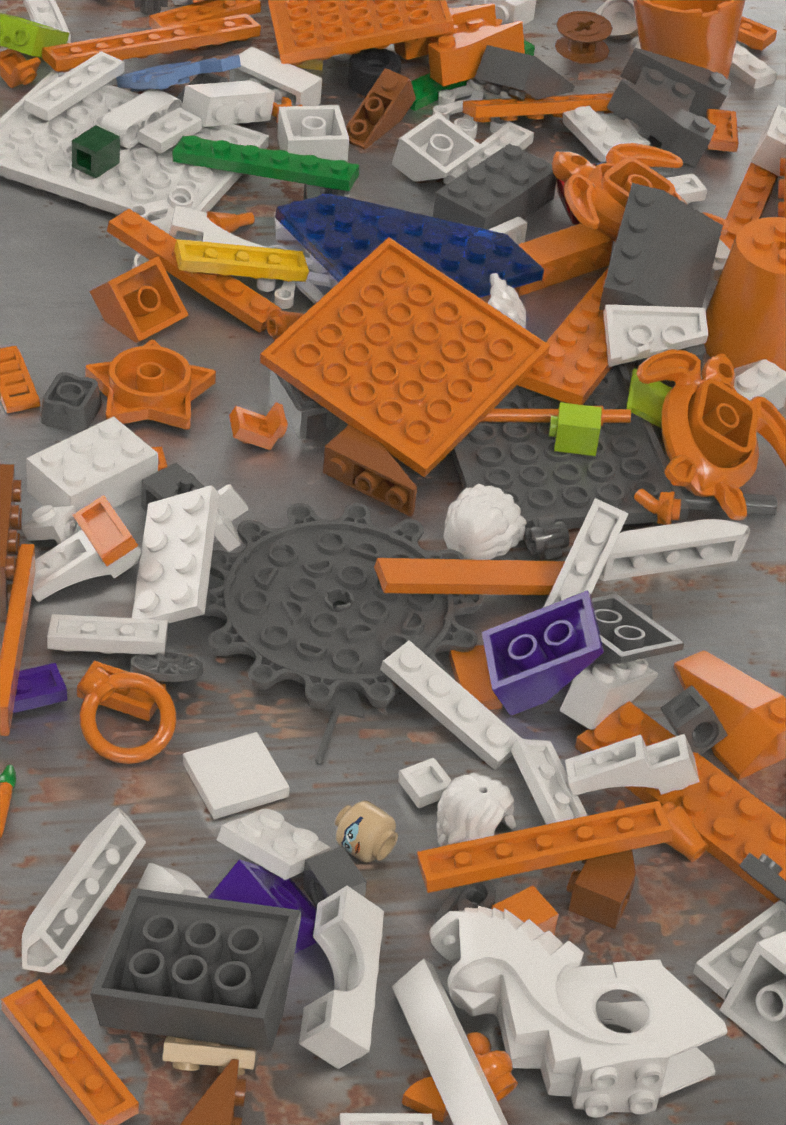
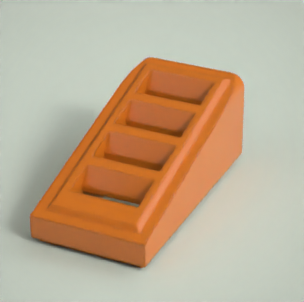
(16, 380)

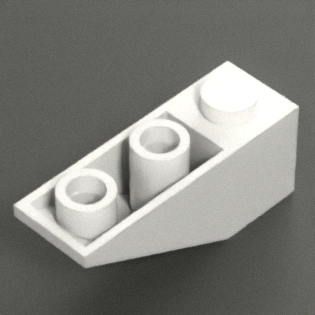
(605, 689)

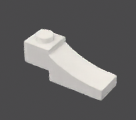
(195, 226)
(74, 562)
(630, 762)

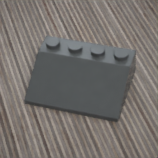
(661, 252)
(198, 969)

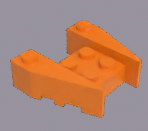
(459, 52)

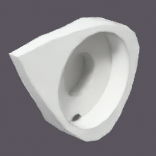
(622, 18)

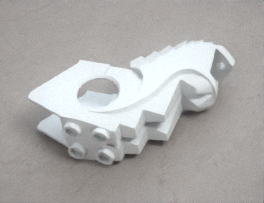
(557, 1025)

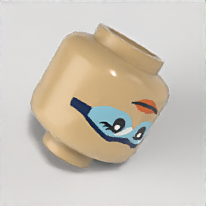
(366, 831)

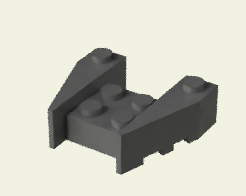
(663, 96)

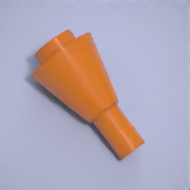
(231, 222)
(280, 321)

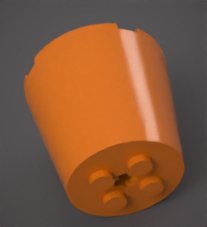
(691, 30)
(750, 297)

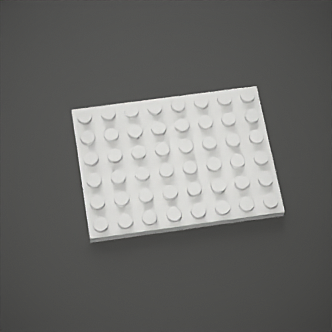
(41, 156)

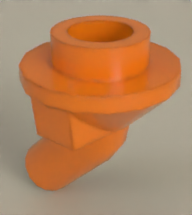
(666, 507)

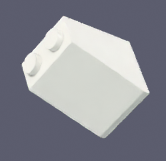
(759, 996)

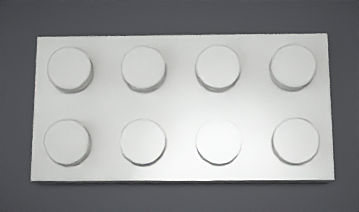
(176, 556)

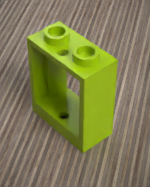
(28, 35)

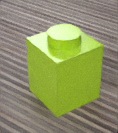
(576, 429)

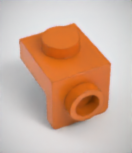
(16, 69)
(258, 429)

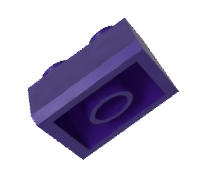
(259, 886)

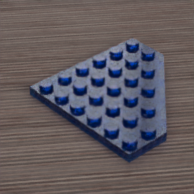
(347, 230)

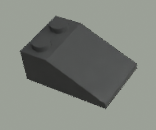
(519, 75)
(629, 633)

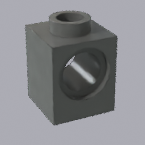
(695, 718)
(330, 873)

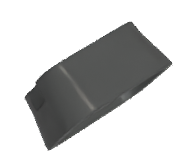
(71, 403)

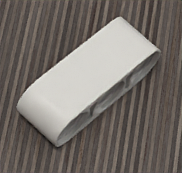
(139, 113)

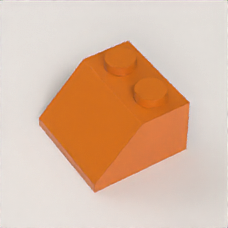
(140, 301)

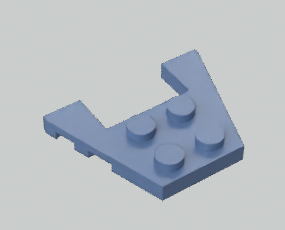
(173, 74)

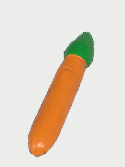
(7, 784)

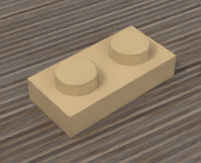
(189, 1054)

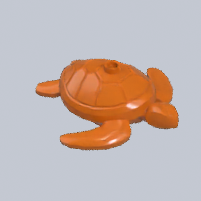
(601, 192)
(711, 427)

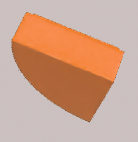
(425, 1099)

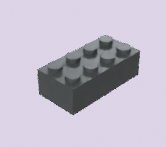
(497, 190)

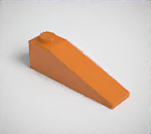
(745, 707)

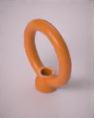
(98, 688)

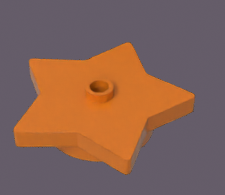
(150, 385)

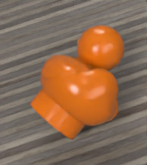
(495, 1065)

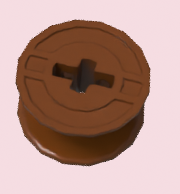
(583, 36)

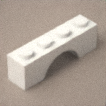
(351, 936)

